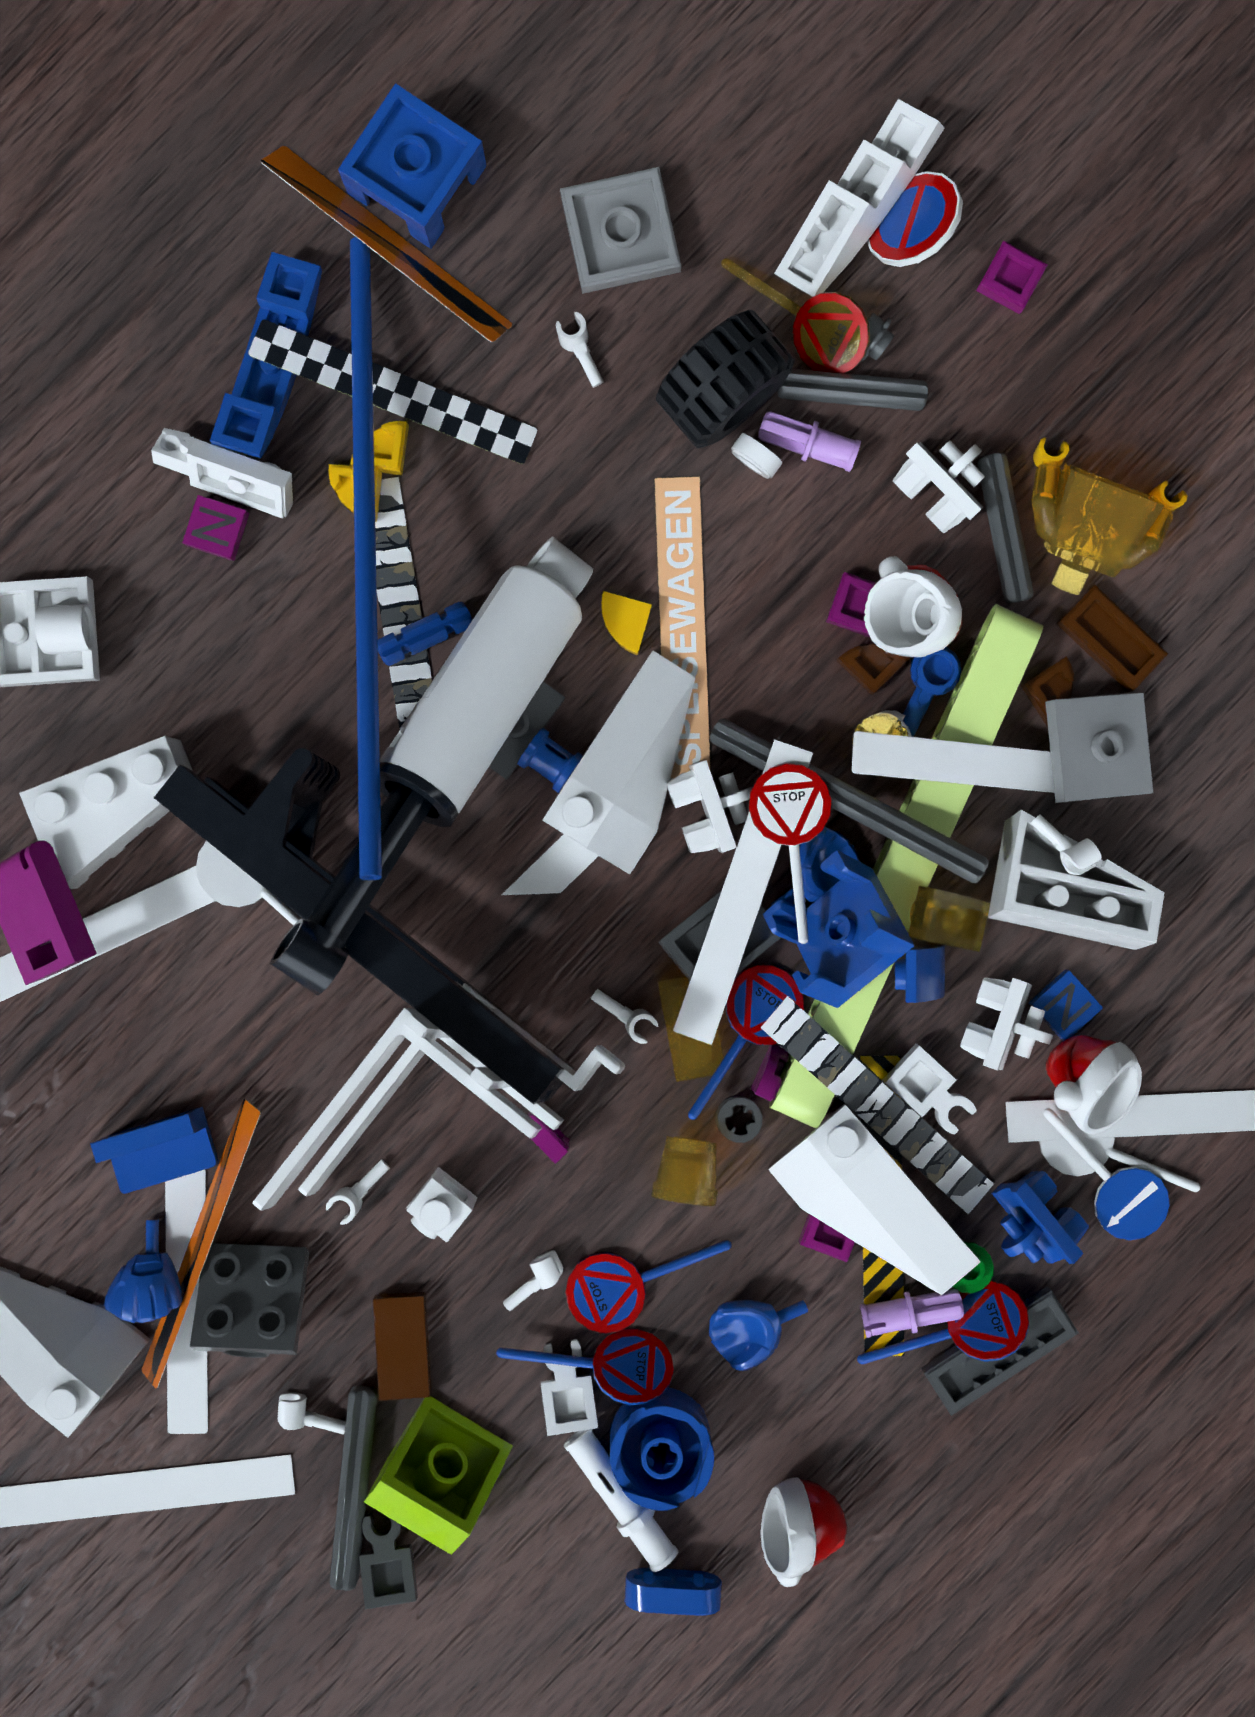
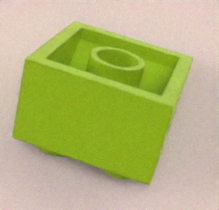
(439, 1475)

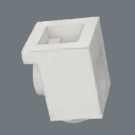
(441, 1206)

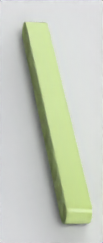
(969, 717)

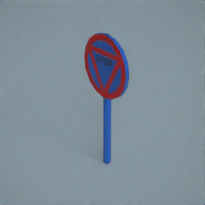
(750, 1003)
(609, 1291)
(990, 1330)
(627, 1365)

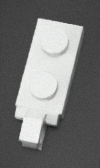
(226, 472)

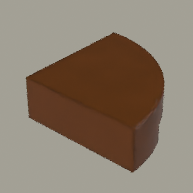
(871, 665)
(1049, 685)

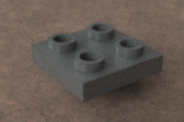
(250, 1300)

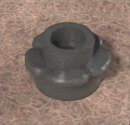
(879, 336)

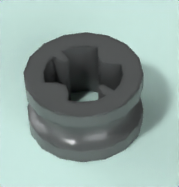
(752, 1127)

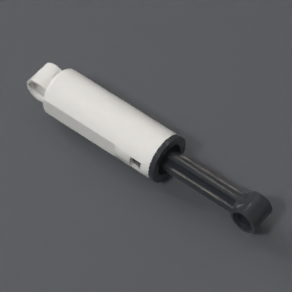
(449, 740)

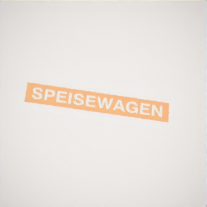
(683, 605)

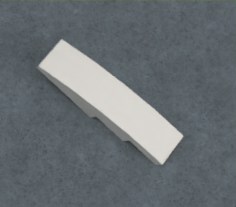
(860, 201)

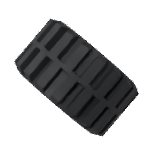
(724, 378)

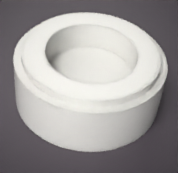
(756, 456)

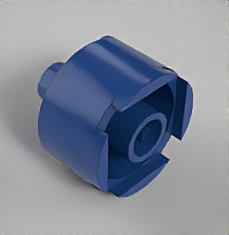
(682, 1467)

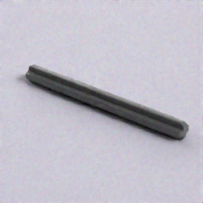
(863, 808)

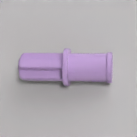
(809, 440)
(911, 1312)

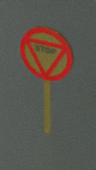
(827, 329)

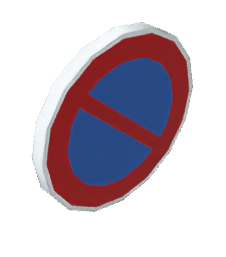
(918, 221)

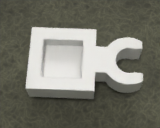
(925, 1085)
(568, 1397)

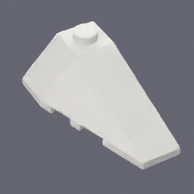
(621, 781)
(862, 1193)
(61, 1350)

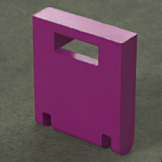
(38, 909)

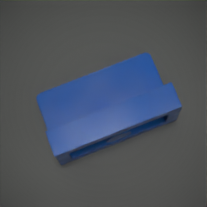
(158, 1150)

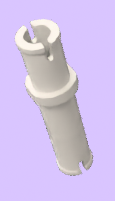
(633, 1519)

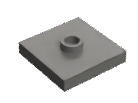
(620, 230)
(1099, 747)

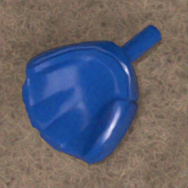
(812, 855)
(146, 1285)
(749, 1330)

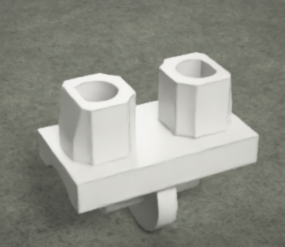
(925, 467)
(714, 830)
(995, 1044)

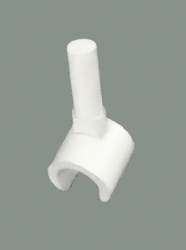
(578, 344)
(1075, 858)
(624, 1014)
(354, 1195)
(547, 1272)
(293, 1415)

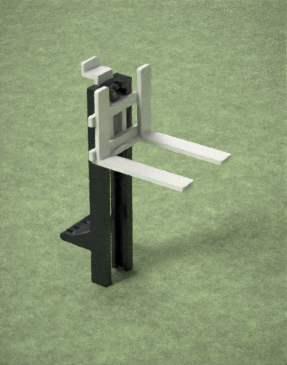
(276, 848)

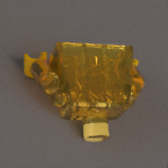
(1095, 519)

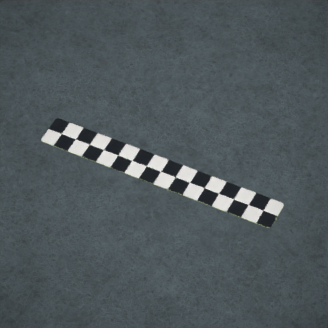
(395, 392)

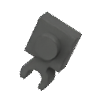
(388, 1568)

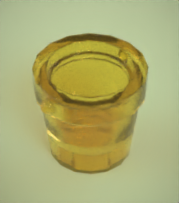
(687, 1172)

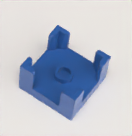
(412, 163)
(849, 931)

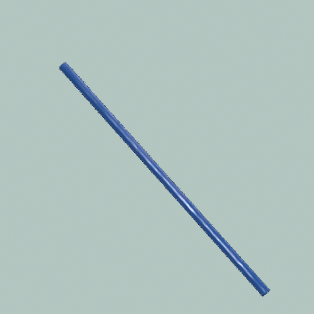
(365, 566)

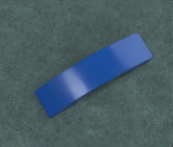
(261, 389)

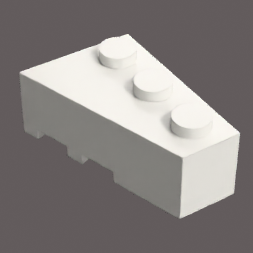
(102, 806)
(1097, 905)

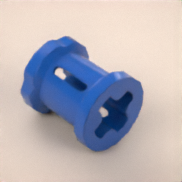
(549, 759)

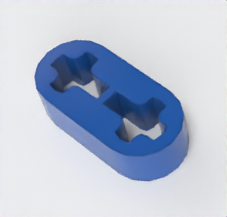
(673, 1591)

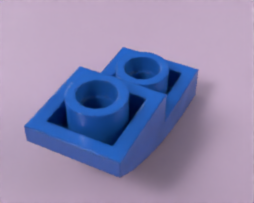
(921, 973)

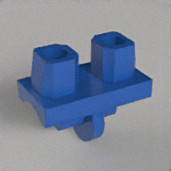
(1032, 1225)

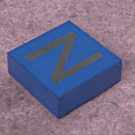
(1066, 1005)

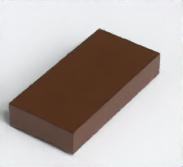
(1112, 638)
(402, 1346)

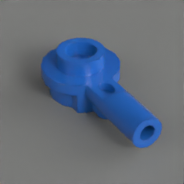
(932, 676)

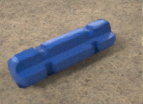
(424, 633)

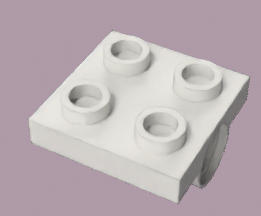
(48, 632)

